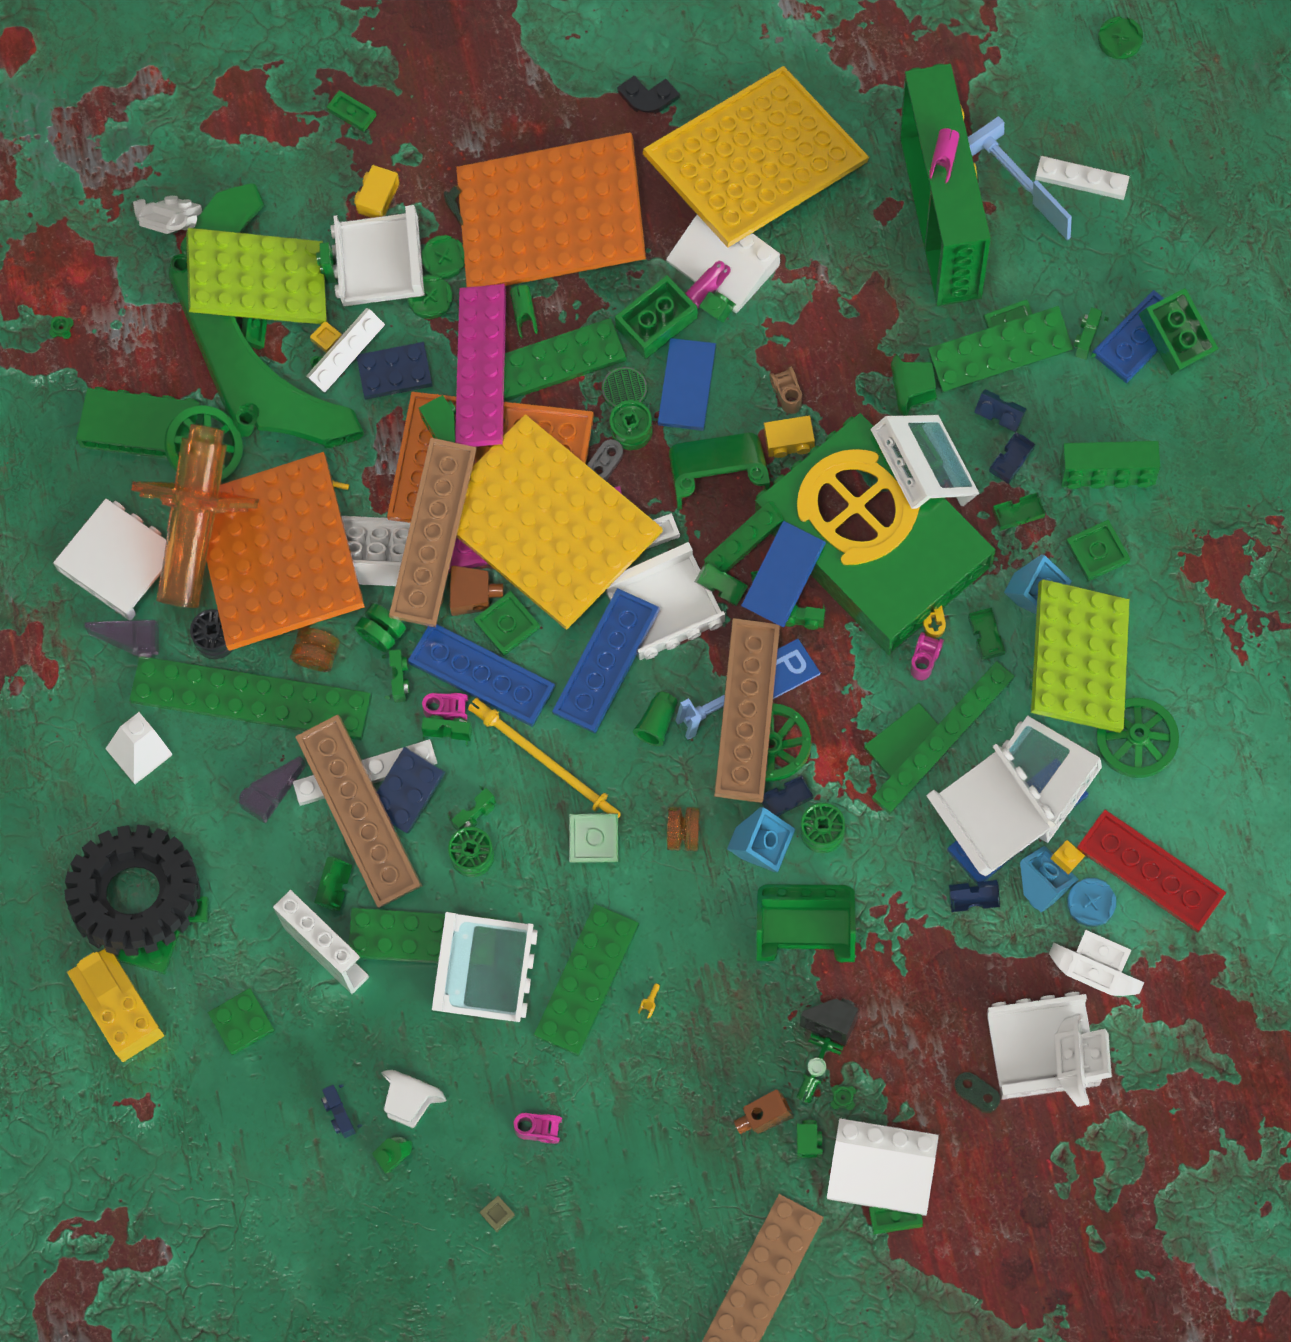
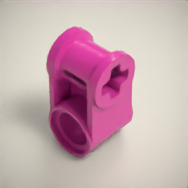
(926, 652)
(447, 705)
(539, 1128)

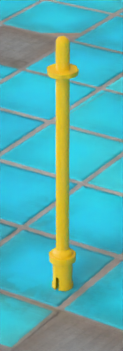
(491, 718)

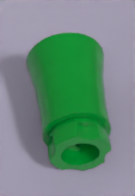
(656, 719)

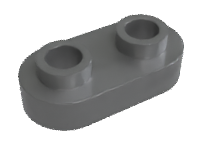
(603, 461)

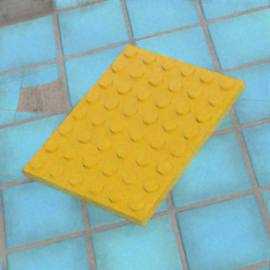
(755, 156)
(550, 522)

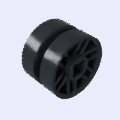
(208, 635)

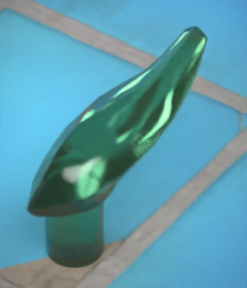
(451, 202)

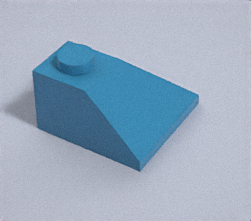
(1024, 582)
(762, 839)
(1043, 879)

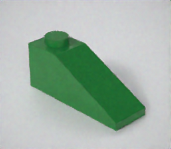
(439, 418)

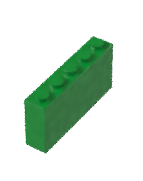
(130, 421)

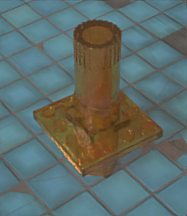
(193, 505)

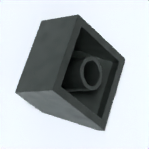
(831, 1019)

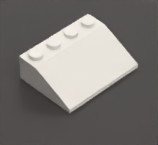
(749, 261)
(376, 548)
(882, 1167)

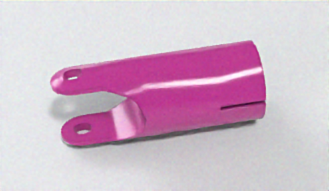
(945, 151)
(709, 281)

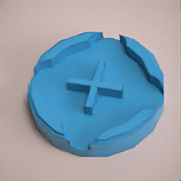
(1091, 902)

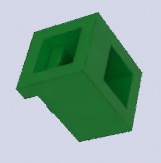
(717, 305)
(808, 1139)

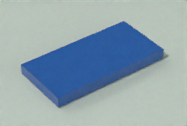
(1129, 343)
(686, 384)
(783, 573)

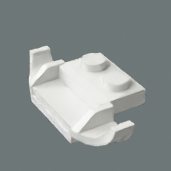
(167, 215)
(1097, 964)
(1081, 1058)

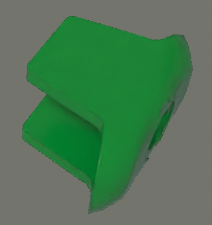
(913, 384)

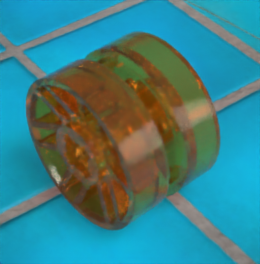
(315, 649)
(683, 828)

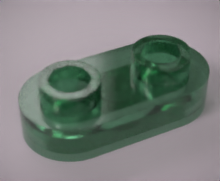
(975, 1094)

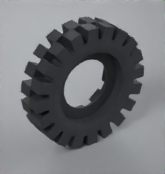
(140, 849)

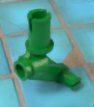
(816, 1066)

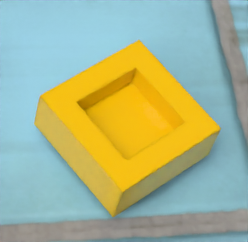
(325, 336)
(1067, 857)

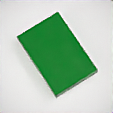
(900, 739)

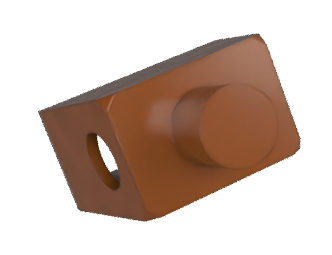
(472, 590)
(774, 1109)

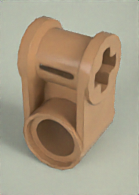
(785, 387)

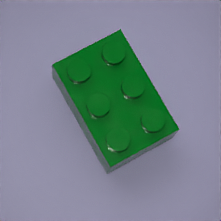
(656, 317)
(1178, 331)

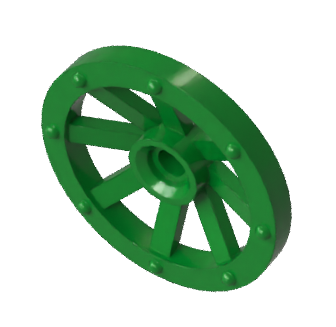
(207, 412)
(775, 739)
(1140, 742)

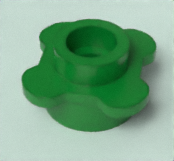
(57, 322)
(839, 1091)

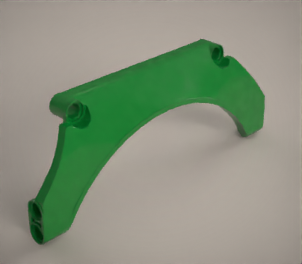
(242, 379)

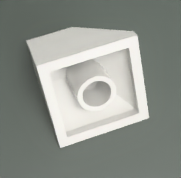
(137, 748)

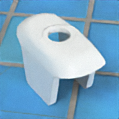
(409, 1097)

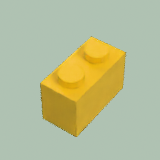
(377, 192)
(789, 436)

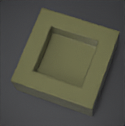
(497, 1213)

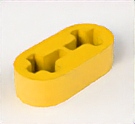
(939, 619)

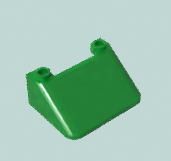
(716, 457)
(806, 919)

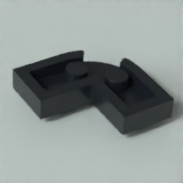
(648, 100)

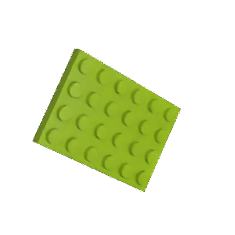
(254, 276)
(1080, 656)

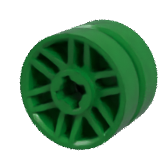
(631, 424)
(379, 628)
(822, 816)
(462, 860)

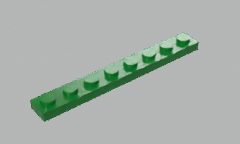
(942, 737)

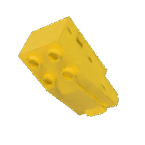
(115, 1004)

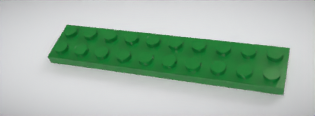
(246, 696)

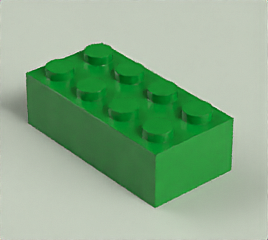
(1109, 464)

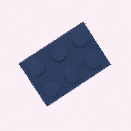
(394, 370)
(408, 788)

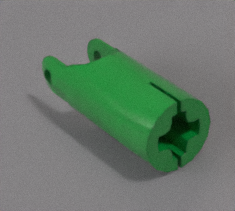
(523, 307)

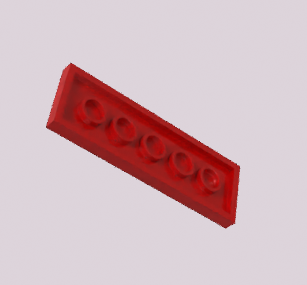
(1151, 871)

